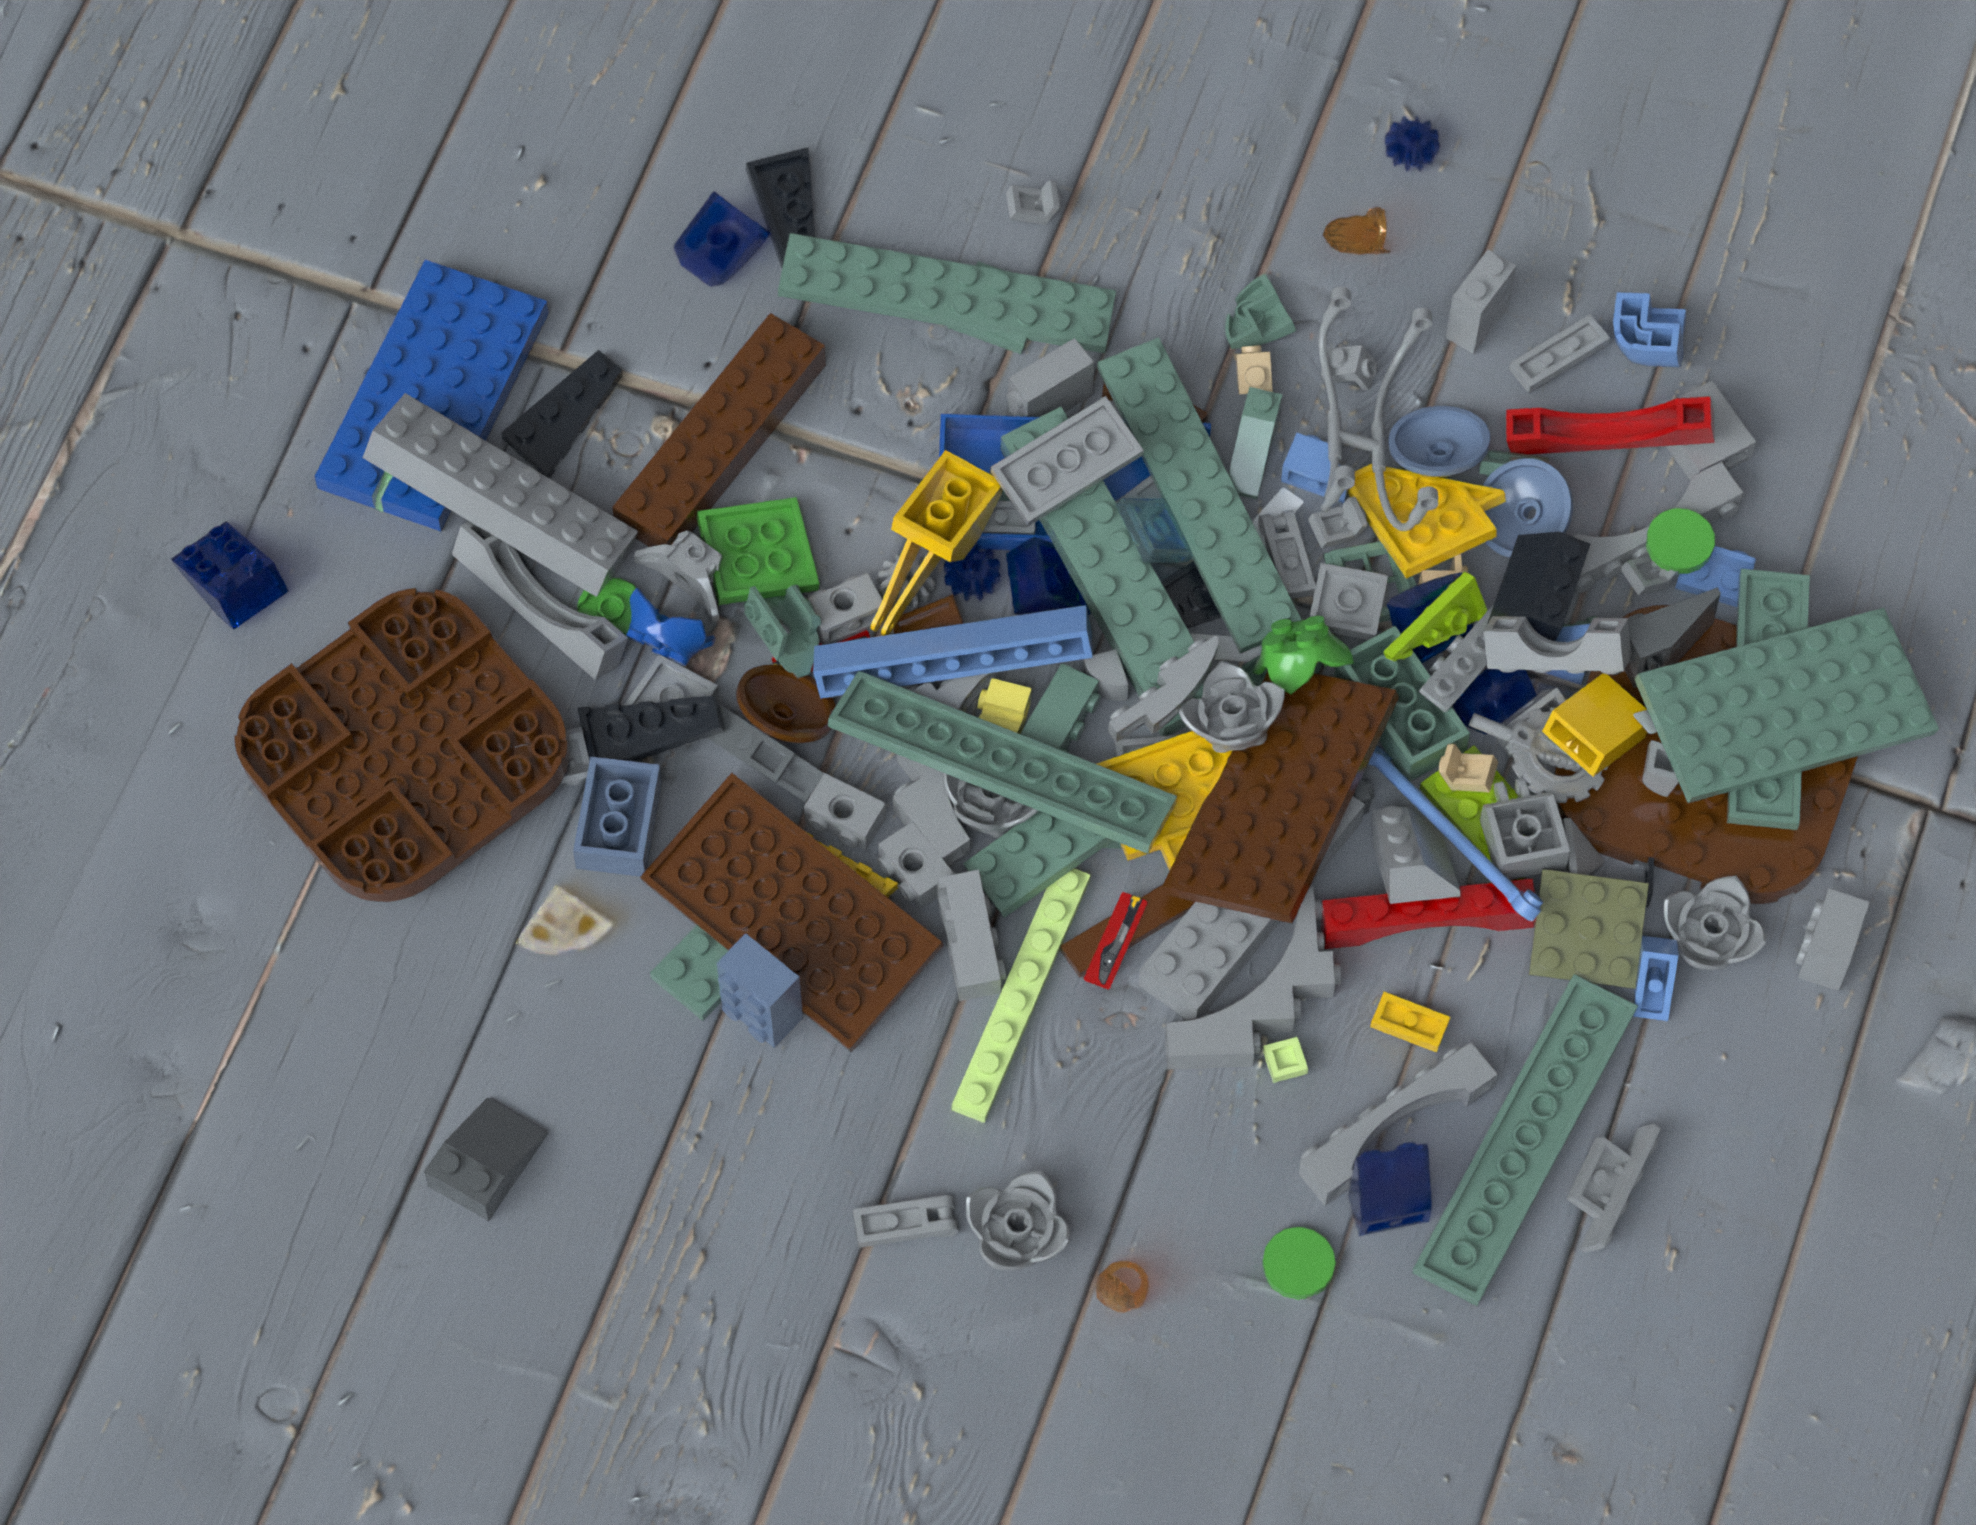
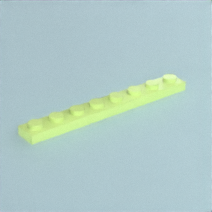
(1020, 995)

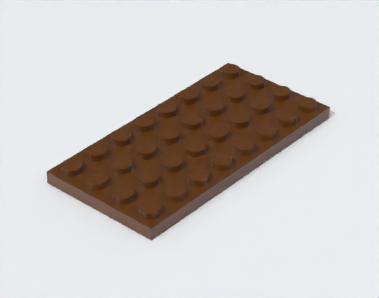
(1282, 801)
(761, 875)

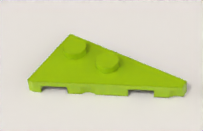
(1442, 619)

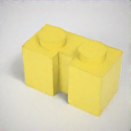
(1005, 704)

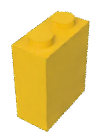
(1596, 724)

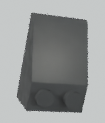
(484, 1158)

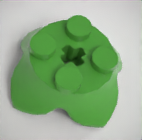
(1296, 648)

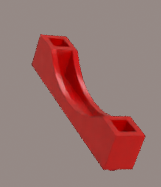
(1667, 424)
(1371, 917)

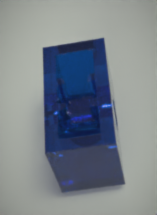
(1495, 696)

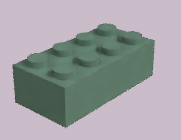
(1417, 728)

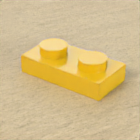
(1410, 1022)

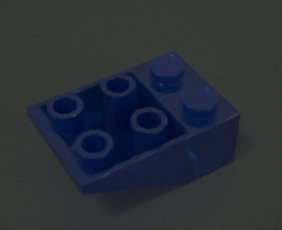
(230, 574)
(1391, 1188)

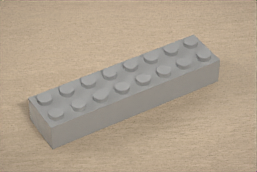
(500, 494)
(1216, 943)

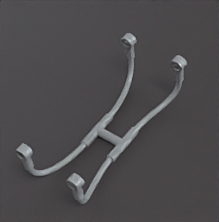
(1344, 476)

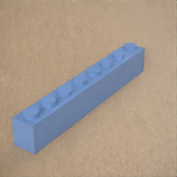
(957, 650)

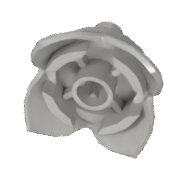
(1233, 709)
(984, 809)
(1722, 905)
(1026, 1200)

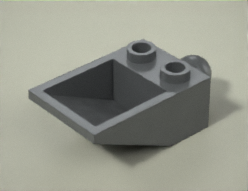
(1669, 633)

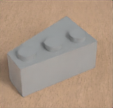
(969, 936)

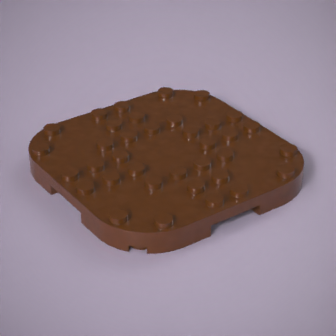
(402, 745)
(1694, 837)

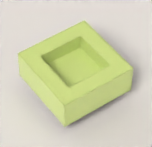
(1285, 1059)

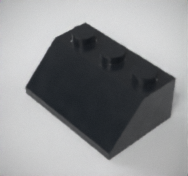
(1541, 580)

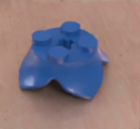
(671, 637)

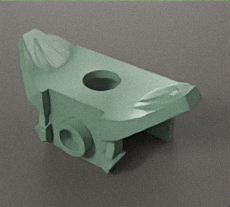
(766, 615)

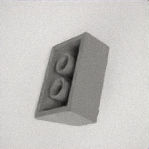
(1411, 857)

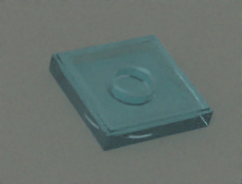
(1154, 530)

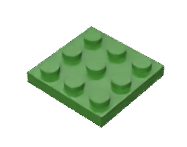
(760, 548)

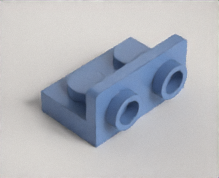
(1719, 572)

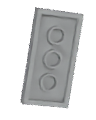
(1066, 461)

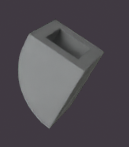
(1110, 673)
(1658, 771)

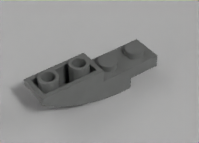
(766, 755)

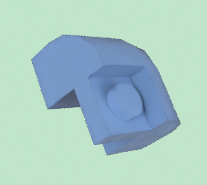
(1648, 333)

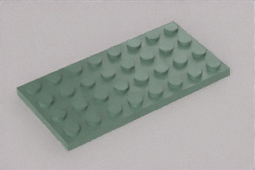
(1786, 704)

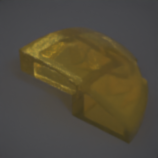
(563, 925)

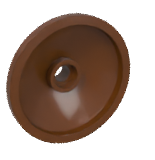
(784, 704)

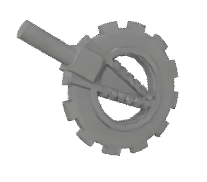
(1531, 747)

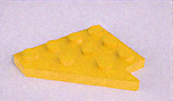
(1443, 533)
(1178, 766)

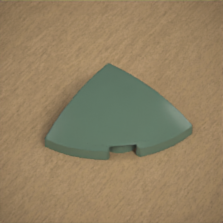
(1257, 316)

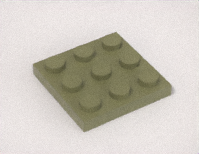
(1589, 928)

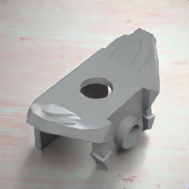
(688, 565)

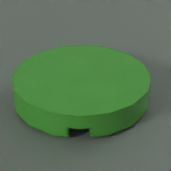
(1680, 540)
(610, 603)
(1298, 1263)

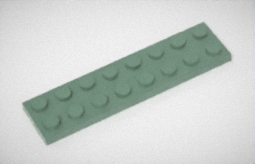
(1767, 608)

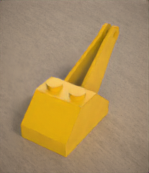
(942, 516)

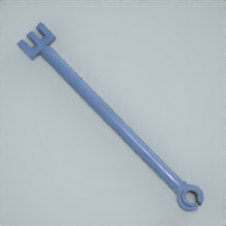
(1525, 904)

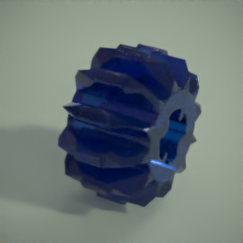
(1412, 143)
(984, 575)

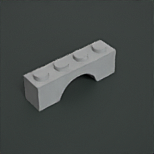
(1515, 646)

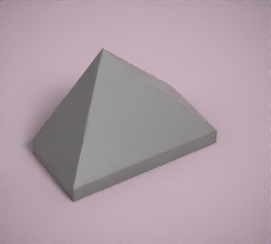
(1583, 856)

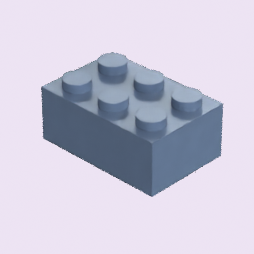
(617, 816)
(759, 991)

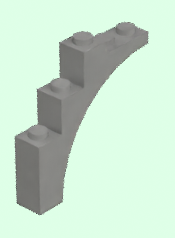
(926, 798)
(1233, 1034)

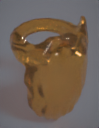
(1358, 233)
(1115, 1293)

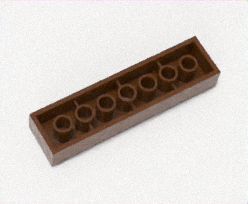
(721, 432)

